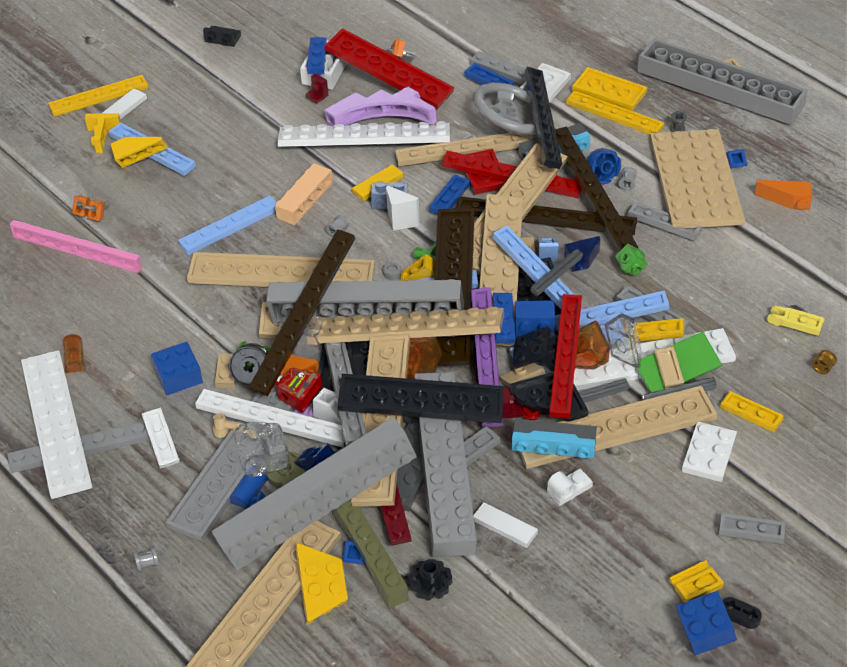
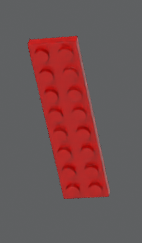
(388, 67)

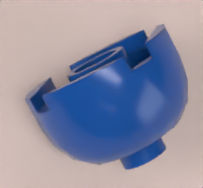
(604, 164)

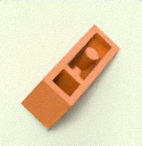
(786, 193)

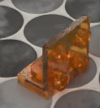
(423, 356)

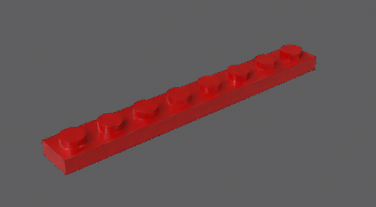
(503, 171)
(566, 356)

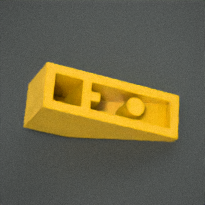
(133, 149)

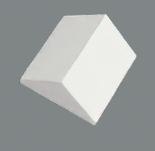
(402, 209)

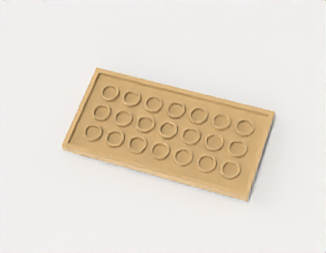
(696, 179)

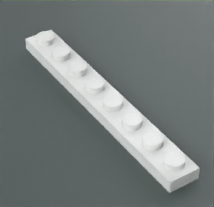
(255, 412)

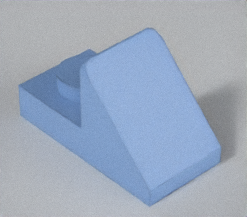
(548, 248)

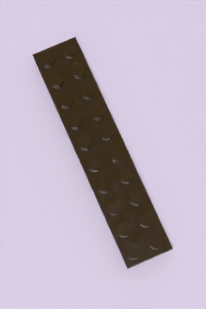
(455, 262)

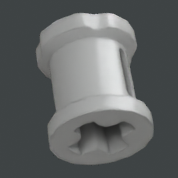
(627, 181)
(339, 223)
(146, 559)

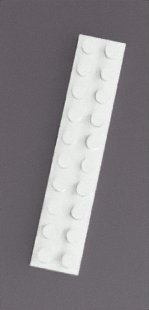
(364, 134)
(618, 370)
(56, 425)

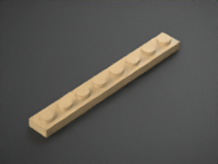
(437, 151)

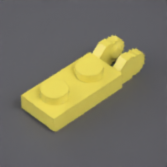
(796, 320)

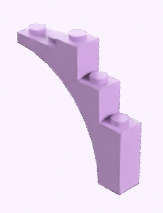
(357, 107)

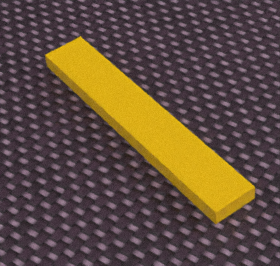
(97, 95)
(614, 113)

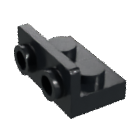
(221, 35)

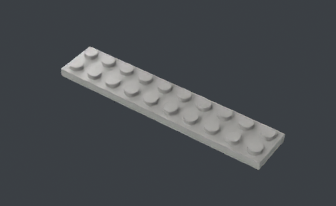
(215, 484)

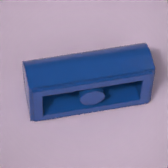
(246, 490)

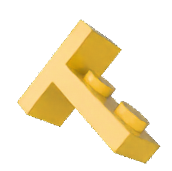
(100, 125)

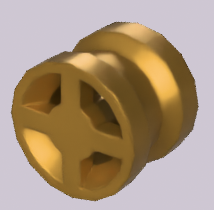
(824, 361)

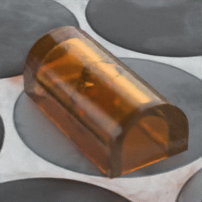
(73, 353)

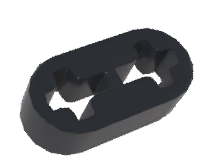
(742, 612)

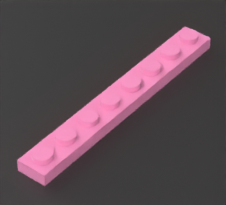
(76, 246)

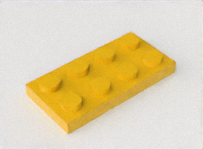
(610, 88)

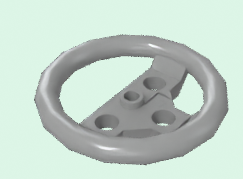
(504, 111)

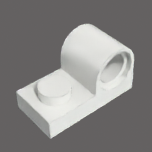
(564, 488)

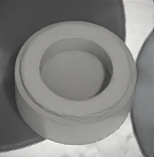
(392, 271)

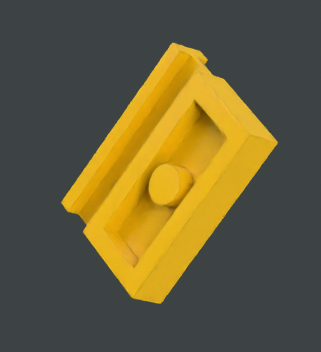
(696, 581)

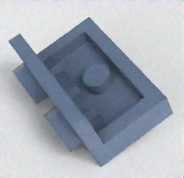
(379, 195)

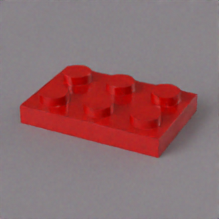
(480, 183)

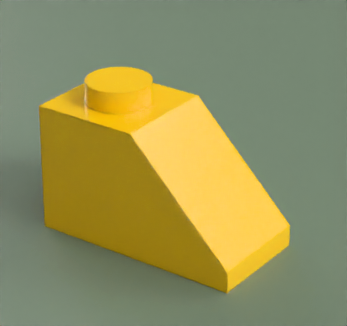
(419, 269)

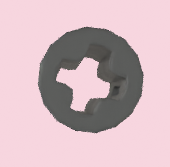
(678, 121)

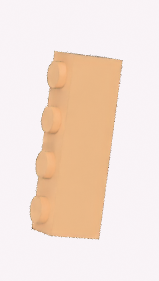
(303, 194)

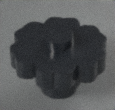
(430, 579)

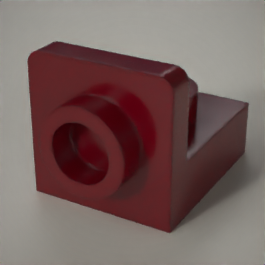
(319, 89)
(511, 408)

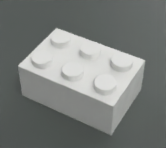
(333, 69)

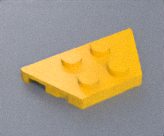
(321, 582)

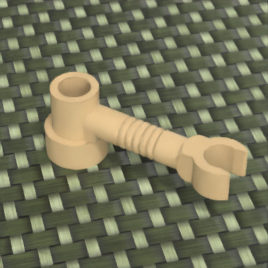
(222, 426)

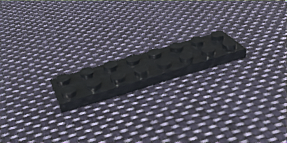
(421, 398)

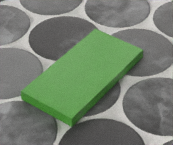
(694, 358)

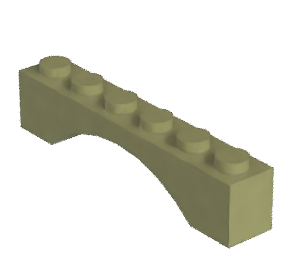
(384, 572)

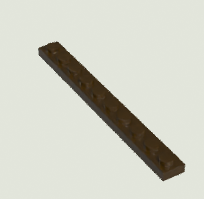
(594, 191)
(553, 216)
(302, 313)

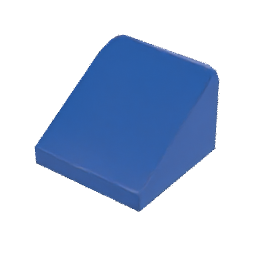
(736, 158)
(352, 554)

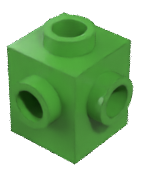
(631, 260)

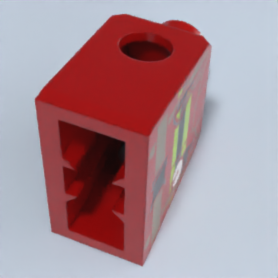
(298, 388)

